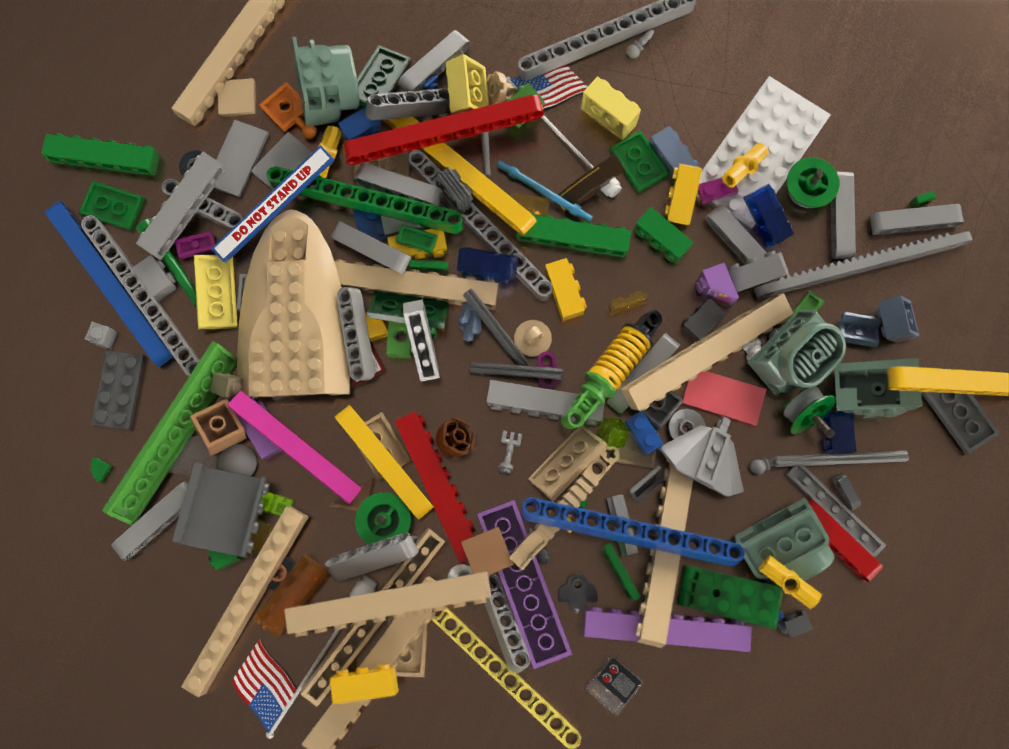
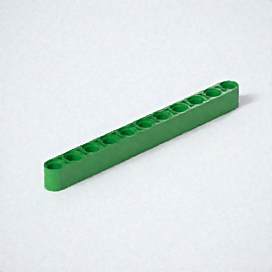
(375, 198)

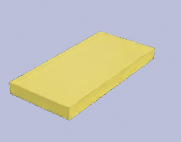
(215, 293)

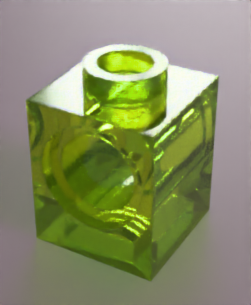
(613, 432)

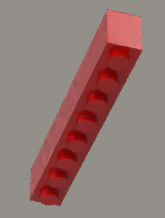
(436, 482)

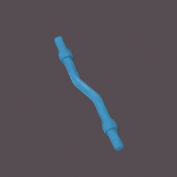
(514, 172)

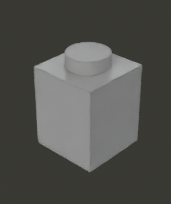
(101, 335)

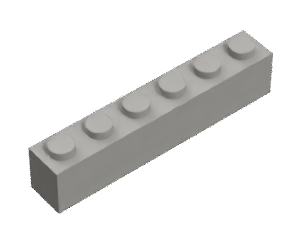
(181, 205)
(536, 401)

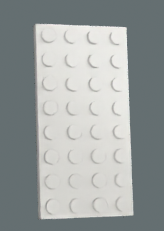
(779, 121)

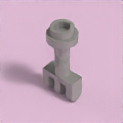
(505, 467)

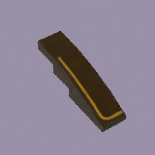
(592, 181)

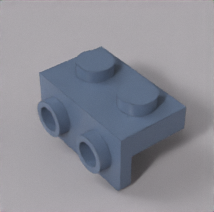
(860, 329)

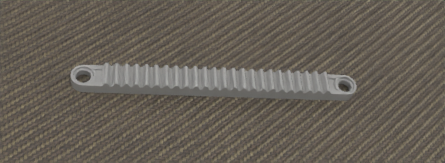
(863, 264)

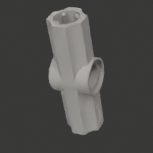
(618, 508)

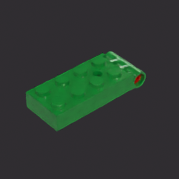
(738, 597)

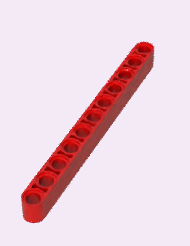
(443, 129)

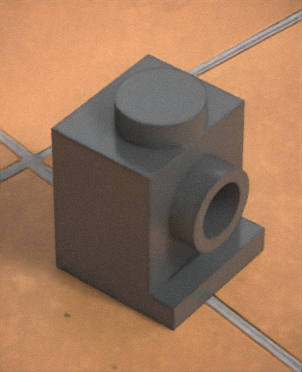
(795, 624)

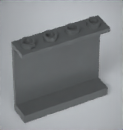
(221, 511)

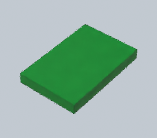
(640, 161)
(112, 205)
(620, 572)

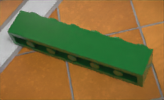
(100, 154)
(578, 236)

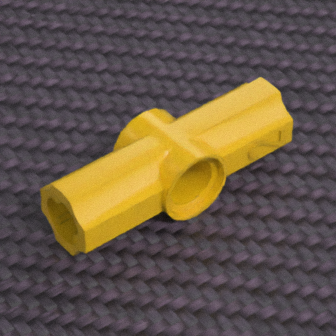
(329, 143)
(745, 165)
(800, 589)

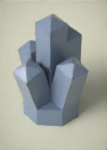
(469, 322)

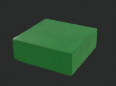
(923, 199)

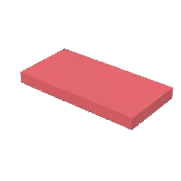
(725, 397)

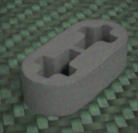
(846, 491)

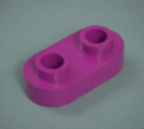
(551, 357)

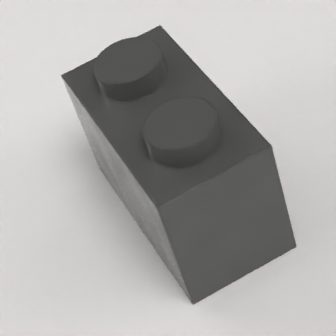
(703, 321)

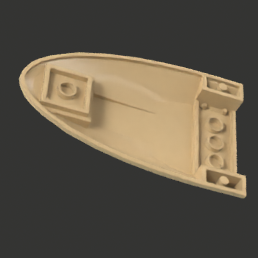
(291, 315)

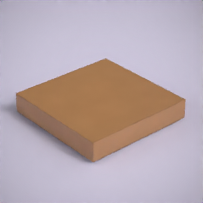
(487, 552)

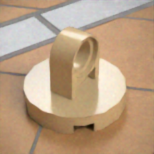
(498, 88)
(532, 338)

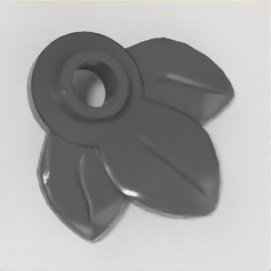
(578, 595)

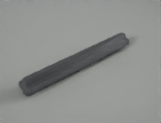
(495, 328)
(516, 370)

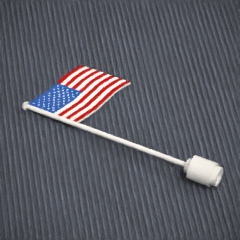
(554, 88)
(265, 683)

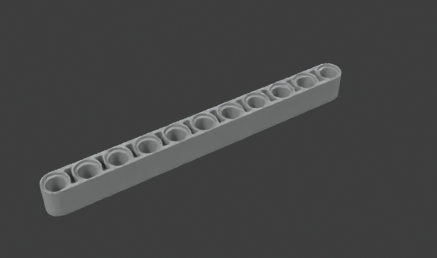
(601, 40)
(484, 232)
(138, 291)

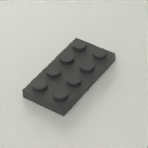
(118, 390)
(963, 419)

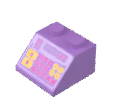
(717, 285)

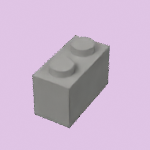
(155, 278)

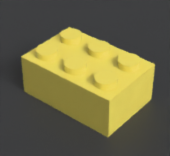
(466, 84)
(610, 108)

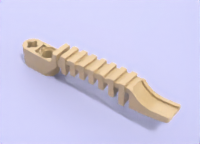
(576, 494)

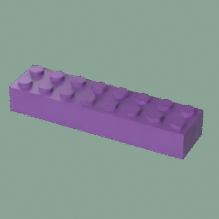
(527, 591)
(683, 632)

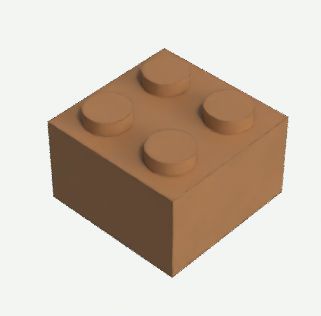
(218, 427)

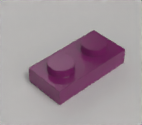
(715, 190)
(195, 245)

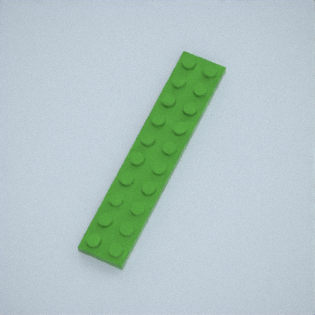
(168, 437)

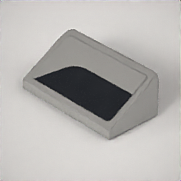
(647, 484)

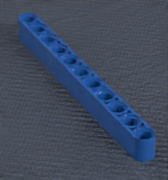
(108, 282)
(640, 539)

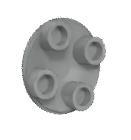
(238, 460)

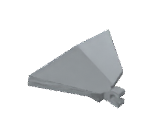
(707, 458)

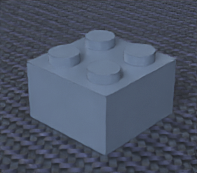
(897, 319)

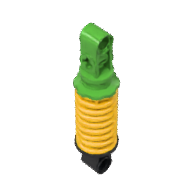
(613, 368)

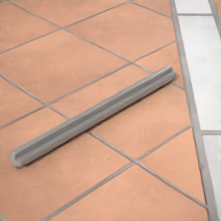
(841, 458)

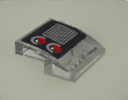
(614, 685)

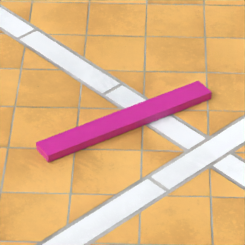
(294, 447)

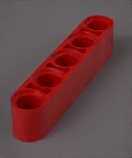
(846, 546)

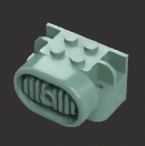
(325, 81)
(799, 353)
(858, 386)
(792, 538)

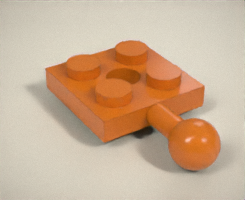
(289, 117)

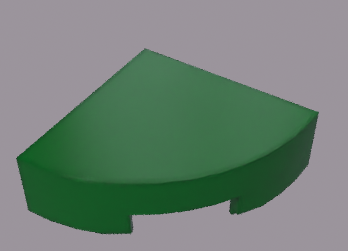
(99, 469)

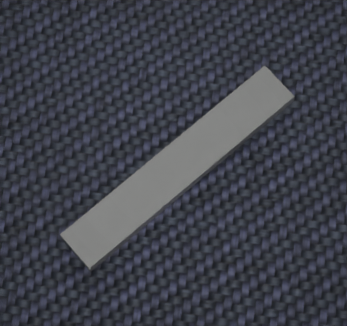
(817, 491)

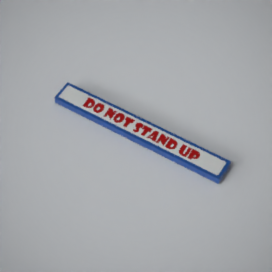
(272, 204)

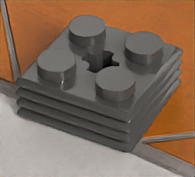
(454, 190)
(659, 415)

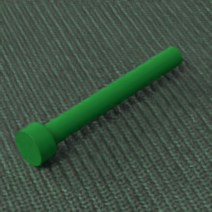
(174, 267)

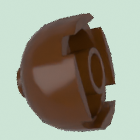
(455, 437)

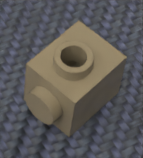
(226, 385)

